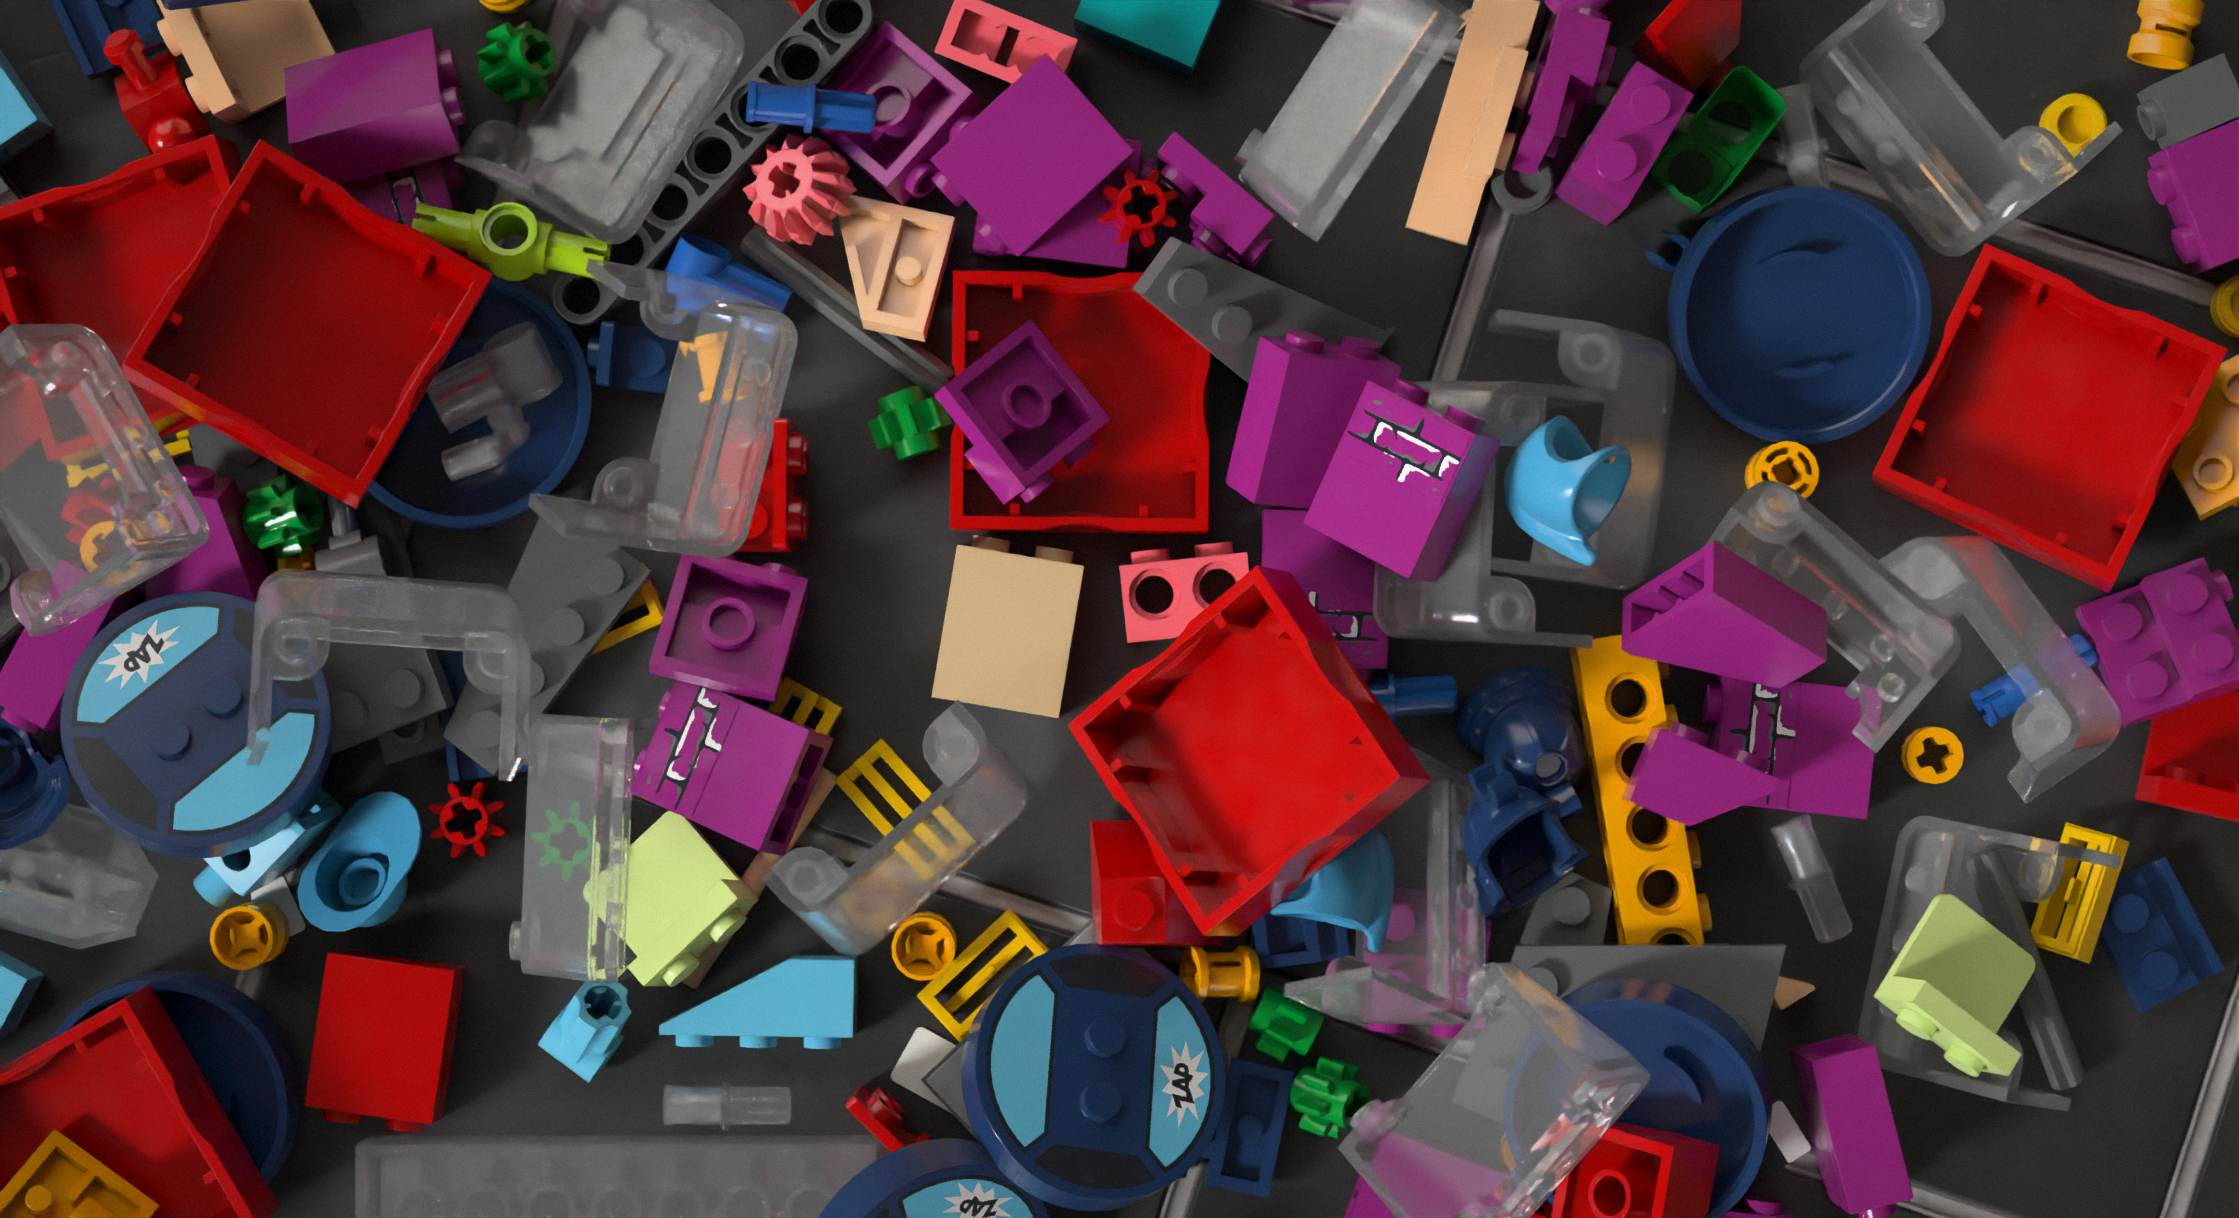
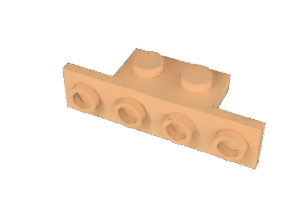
(1474, 117)

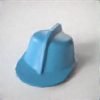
(362, 865)

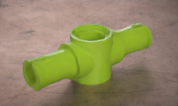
(480, 233)

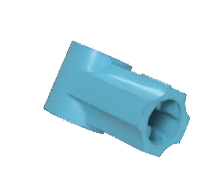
(588, 1028)

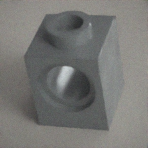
(2189, 102)

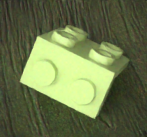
(679, 900)
(1958, 986)

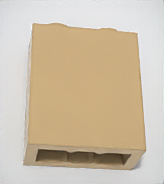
(1008, 627)

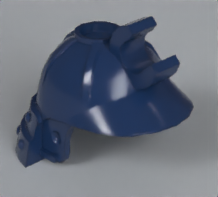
(1526, 728)
(31, 786)
(1514, 842)

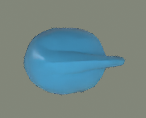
(1563, 488)
(1350, 890)

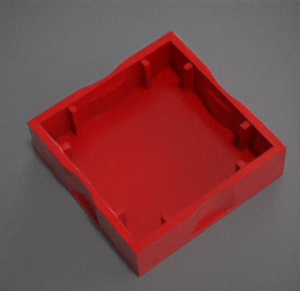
(113, 249)
(306, 325)
(1140, 371)
(2048, 418)
(1248, 752)
(136, 1105)

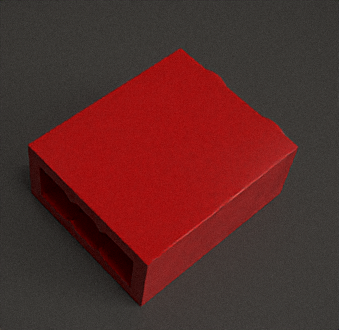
(384, 1039)

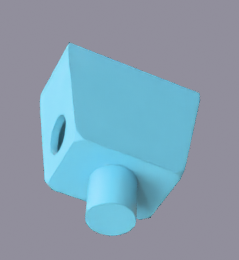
(263, 863)

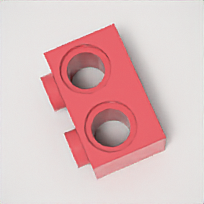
(1000, 41)
(1184, 579)

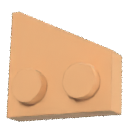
(896, 263)

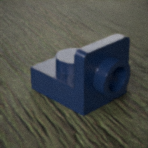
(631, 358)

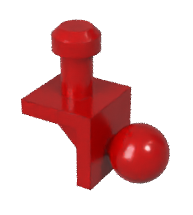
(153, 94)

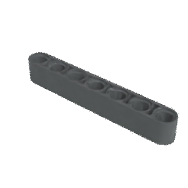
(747, 146)

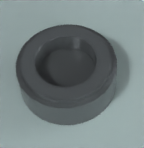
(1519, 191)

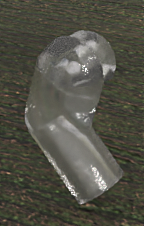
(490, 450)

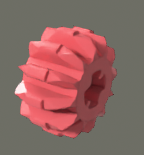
(799, 189)

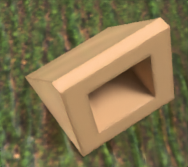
(1790, 991)

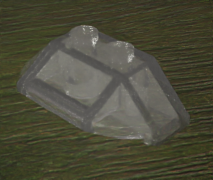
(76, 883)

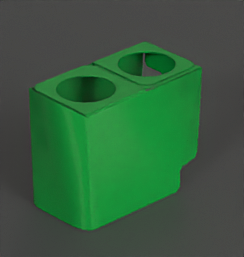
(1765, 111)

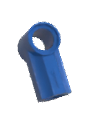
(714, 265)

